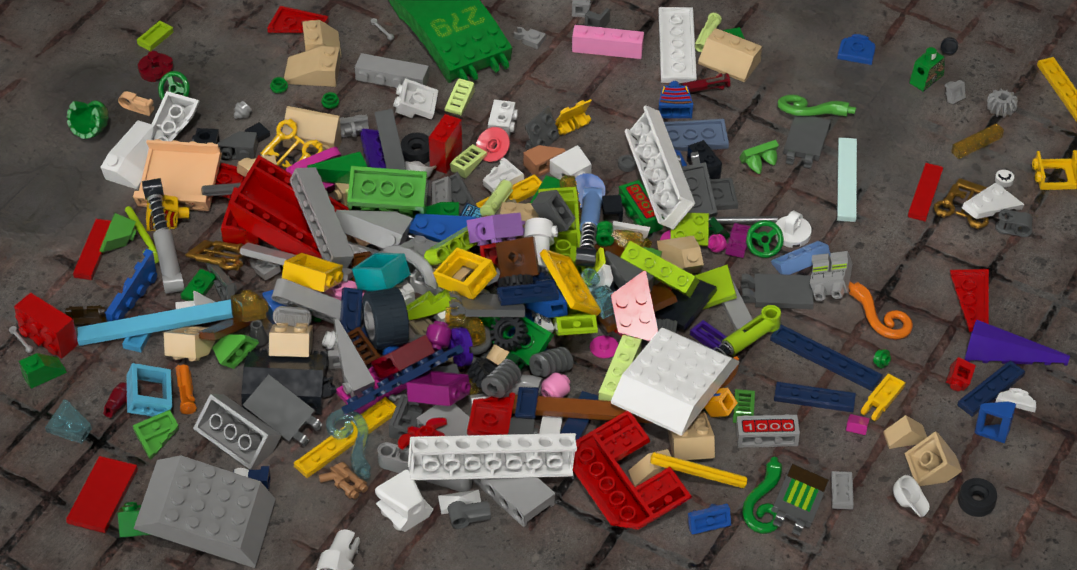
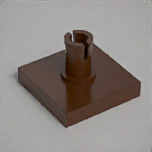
(518, 257)

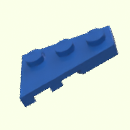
(437, 226)

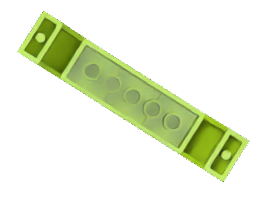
(566, 244)

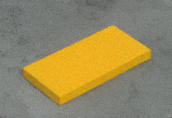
(570, 282)

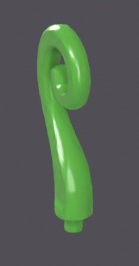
(800, 107)

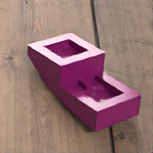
(737, 243)

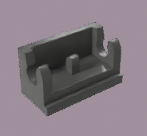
(404, 417)

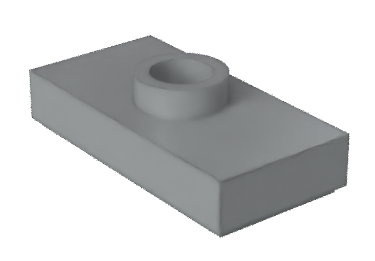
(441, 190)
(842, 490)

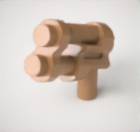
(341, 475)

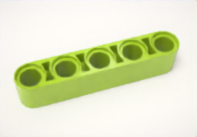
(438, 253)

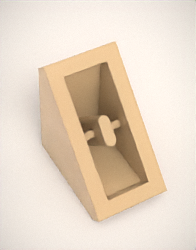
(904, 433)

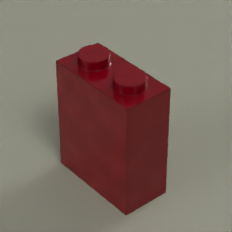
(402, 357)

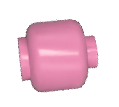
(555, 386)

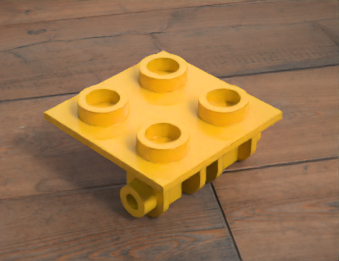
(573, 118)

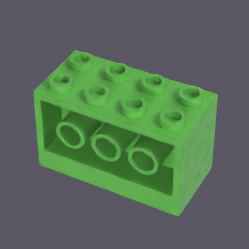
(388, 190)

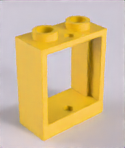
(312, 272)
(483, 273)

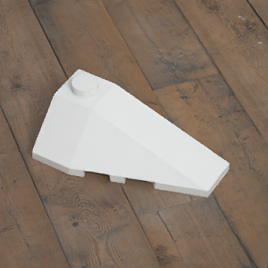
(173, 116)
(128, 157)

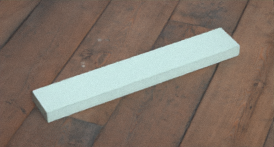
(847, 179)

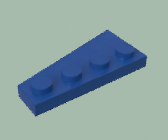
(133, 288)

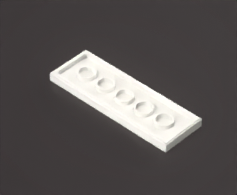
(677, 44)

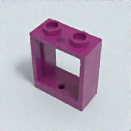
(438, 388)

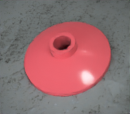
(489, 139)

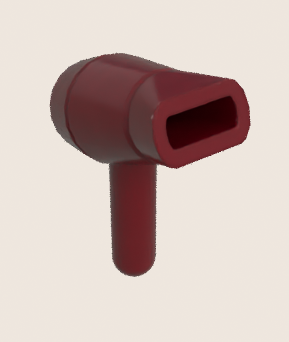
(116, 400)

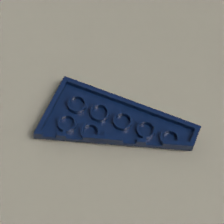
(401, 377)

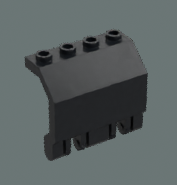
(298, 374)

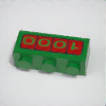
(638, 205)

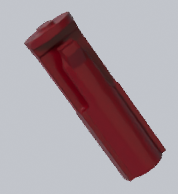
(701, 84)

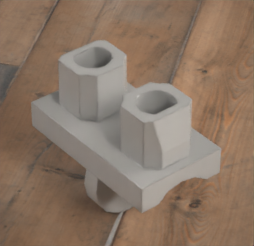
(352, 125)

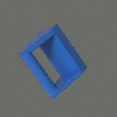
(999, 409)

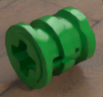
(604, 233)

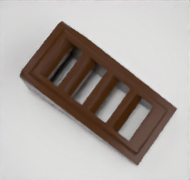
(367, 346)

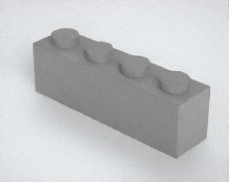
(389, 71)

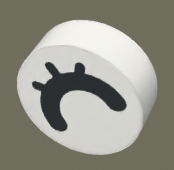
(1004, 178)

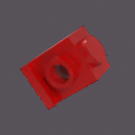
(960, 374)

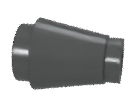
(258, 332)

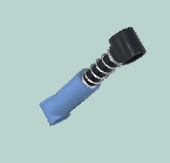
(588, 226)

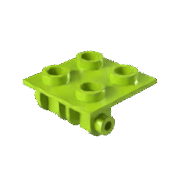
(693, 225)

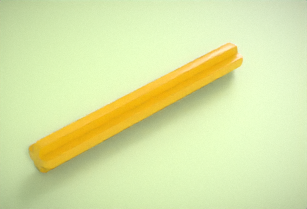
(698, 470)

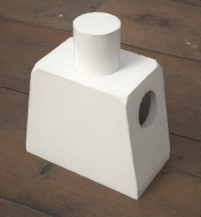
(570, 163)

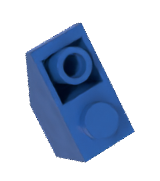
(550, 308)

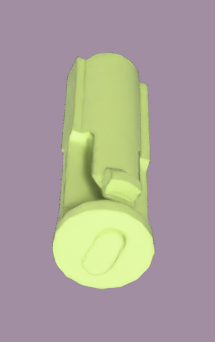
(713, 21)
(498, 196)

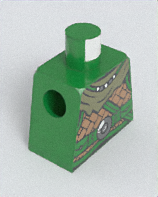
(927, 69)

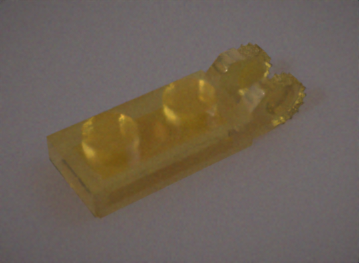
(624, 236)

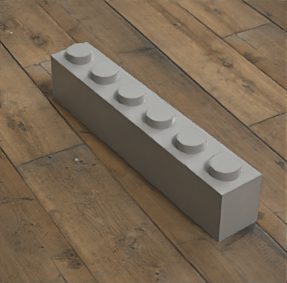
(321, 216)

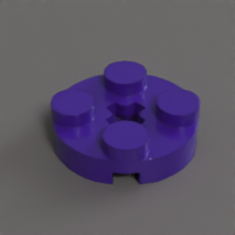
(461, 337)

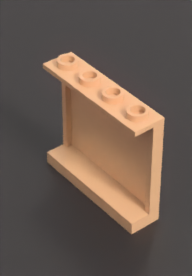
(182, 171)

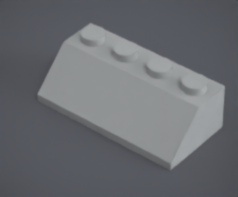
(236, 431)

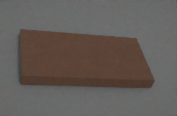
(660, 296)

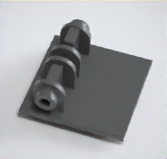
(541, 130)

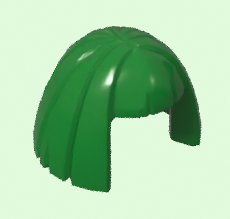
(87, 119)

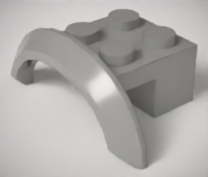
(414, 253)

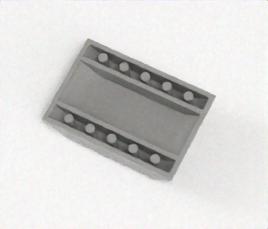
(206, 509)

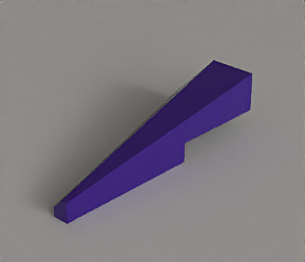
(995, 344)

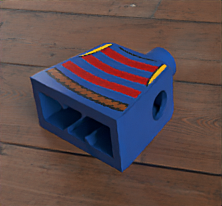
(675, 101)

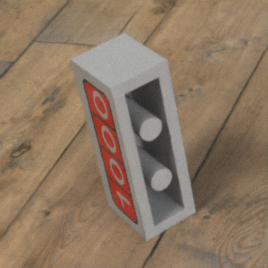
(767, 431)

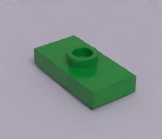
(200, 283)

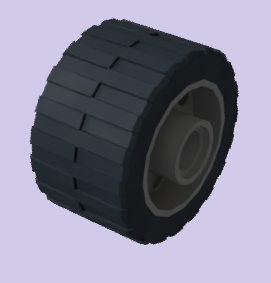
(385, 318)

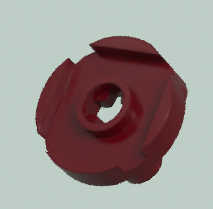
(161, 62)

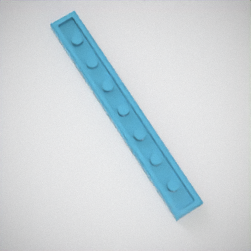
(154, 322)

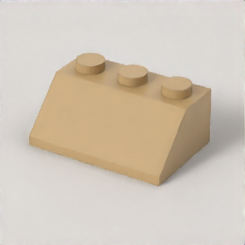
(730, 55)
(313, 126)

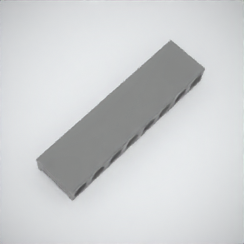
(524, 495)

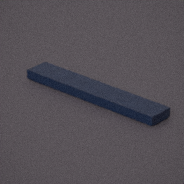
(826, 357)

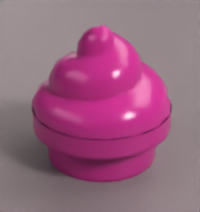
(717, 243)

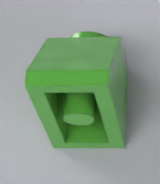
(118, 233)
(233, 349)

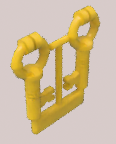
(268, 150)

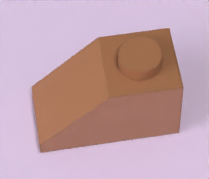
(538, 159)

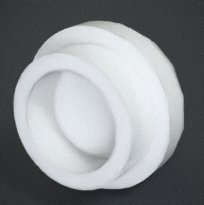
(329, 340)

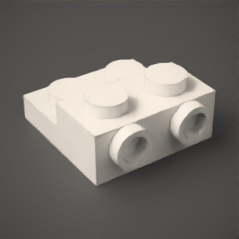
(415, 99)

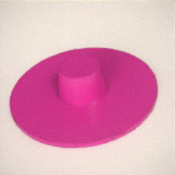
(603, 346)

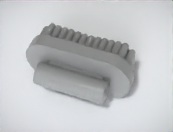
(291, 315)

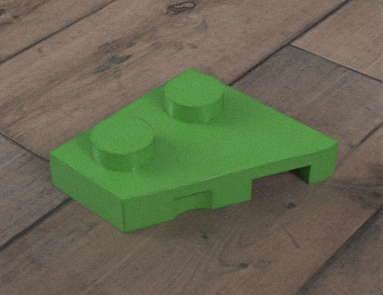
(156, 432)

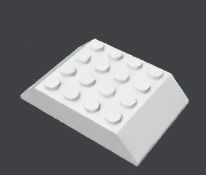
(672, 380)

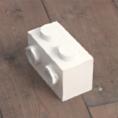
(503, 116)

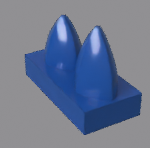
(709, 519)

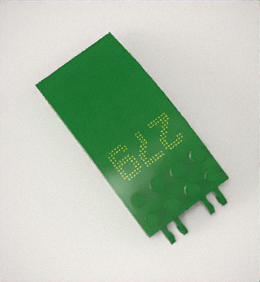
(457, 35)

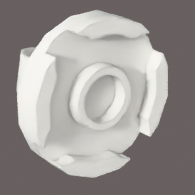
(795, 229)

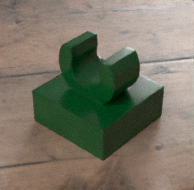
(717, 228)

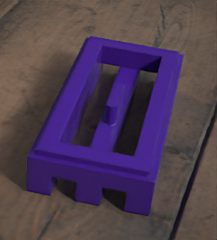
(707, 338)

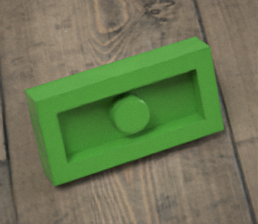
(753, 155)

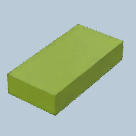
(155, 35)

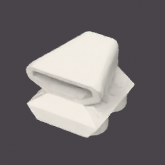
(402, 502)

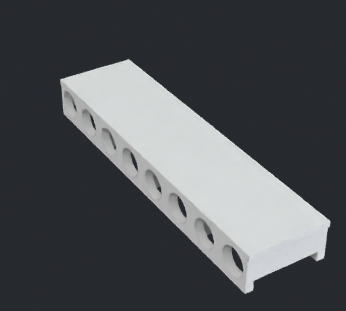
(661, 168)
(491, 456)

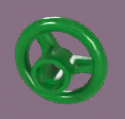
(181, 88)
(751, 234)

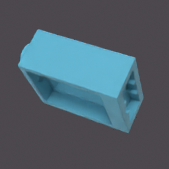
(138, 403)

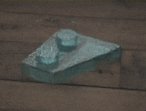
(68, 423)

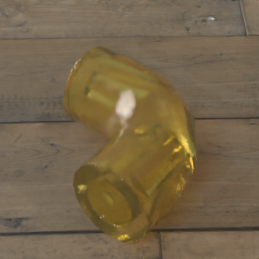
(472, 324)

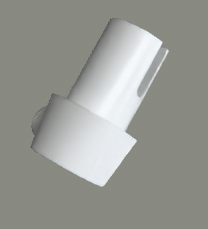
(544, 236)
(340, 553)

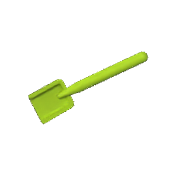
(142, 231)

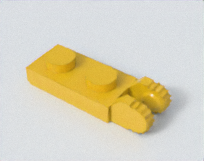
(883, 396)

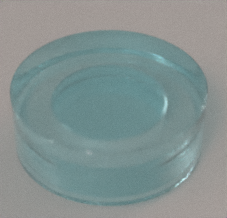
(590, 277)

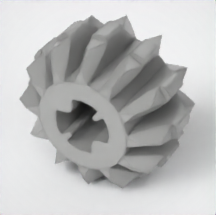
(1002, 103)

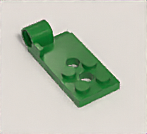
(539, 337)

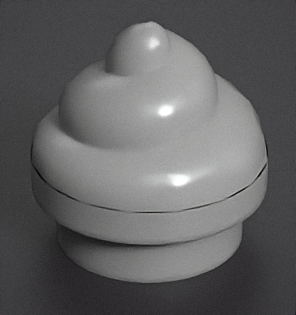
(242, 110)

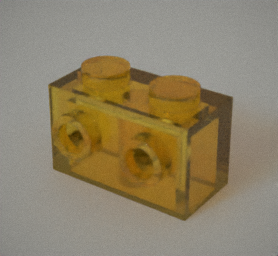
(249, 306)

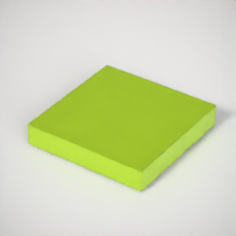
(723, 281)

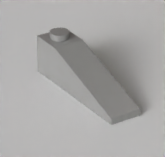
(354, 371)

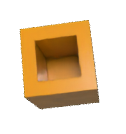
(721, 403)

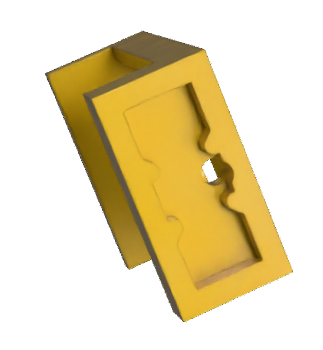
(1068, 165)

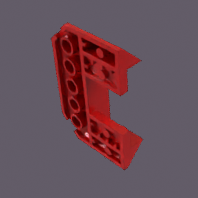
(609, 486)

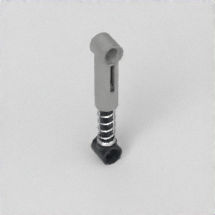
(163, 238)

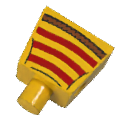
(171, 210)

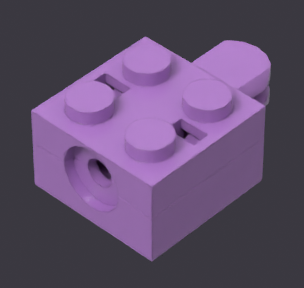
(495, 228)

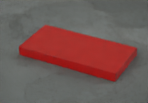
(102, 494)

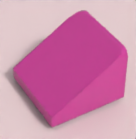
(857, 424)

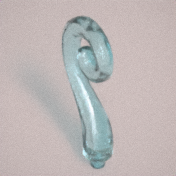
(358, 460)

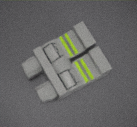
(831, 275)

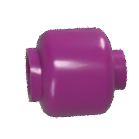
(439, 335)

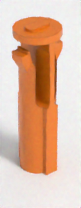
(185, 387)

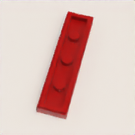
(925, 192)
(90, 254)

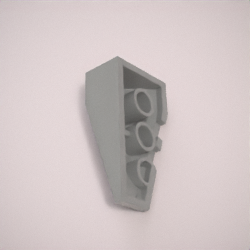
(376, 227)

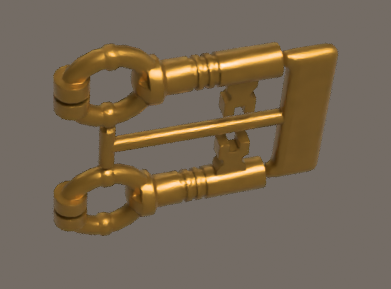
(954, 191)
(195, 253)

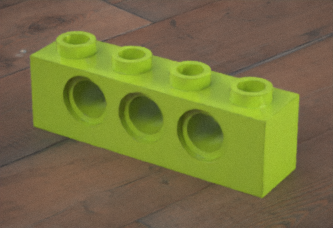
(660, 269)

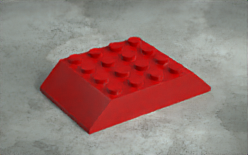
(271, 210)

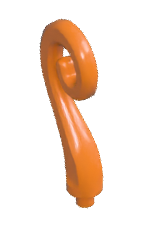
(863, 295)

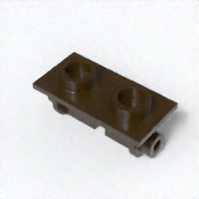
(88, 316)

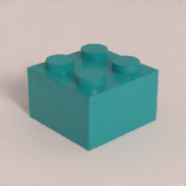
(381, 271)

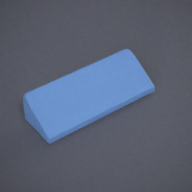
(799, 258)

